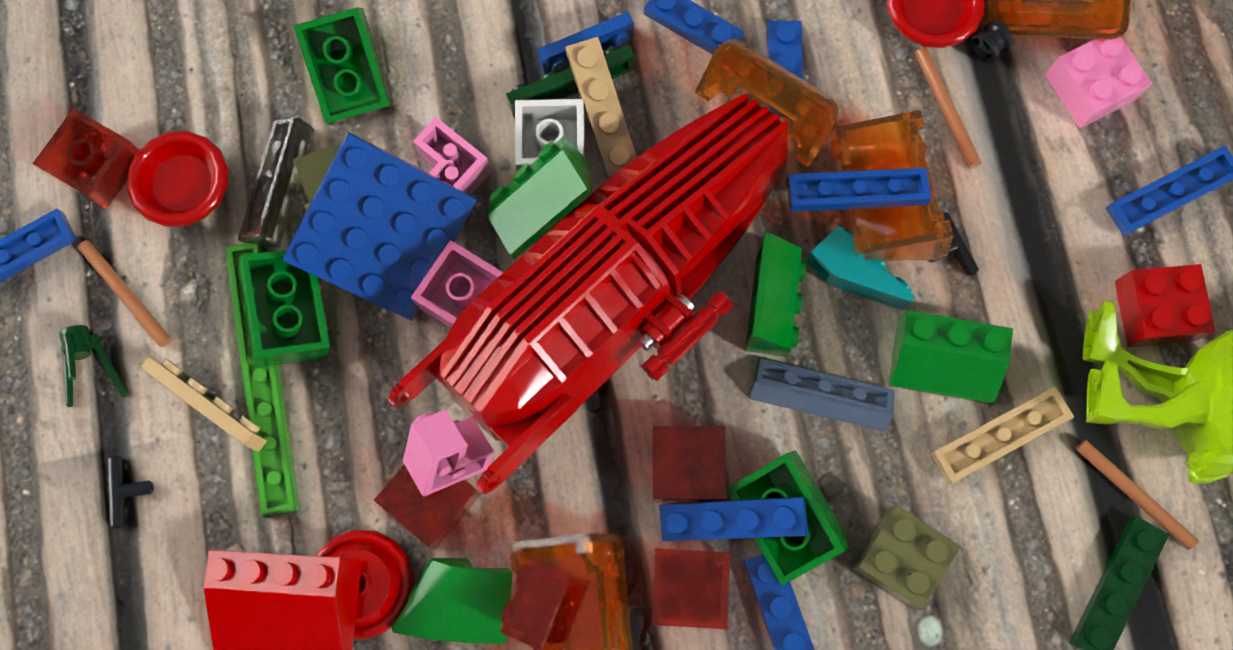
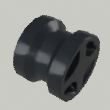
(992, 41)

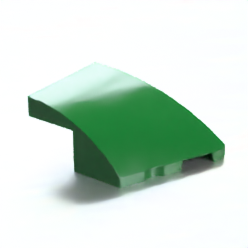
(456, 603)

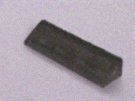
(274, 184)

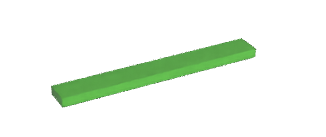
(264, 407)

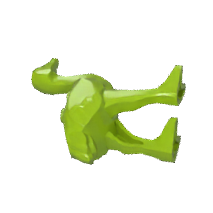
(1193, 398)

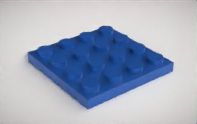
(377, 225)

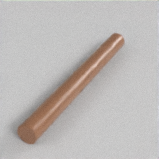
(947, 107)
(124, 293)
(1135, 493)

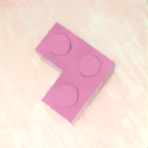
(452, 157)
(445, 451)

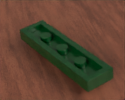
(563, 84)
(1119, 586)

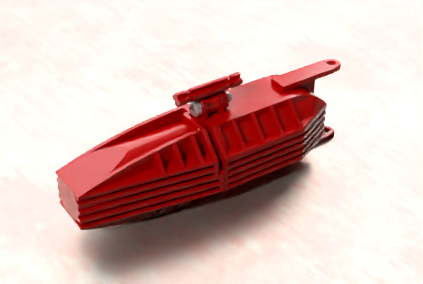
(608, 283)

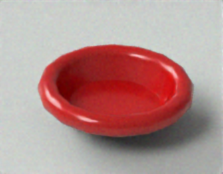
(936, 21)
(177, 179)
(384, 578)

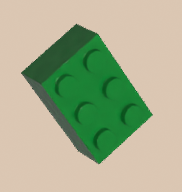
(282, 310)

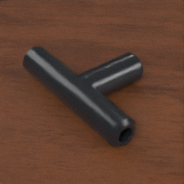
(960, 249)
(118, 491)

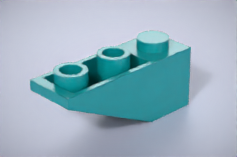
(841, 267)

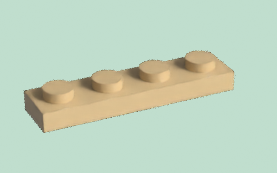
(601, 105)
(215, 410)
(1002, 435)

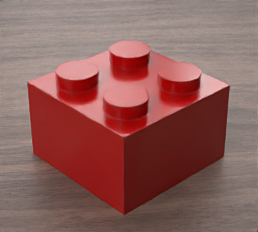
(1164, 305)

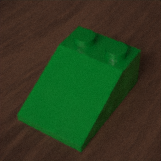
(343, 64)

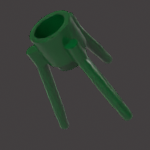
(76, 345)

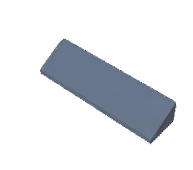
(823, 394)

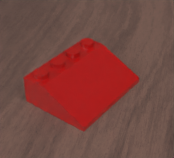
(281, 601)

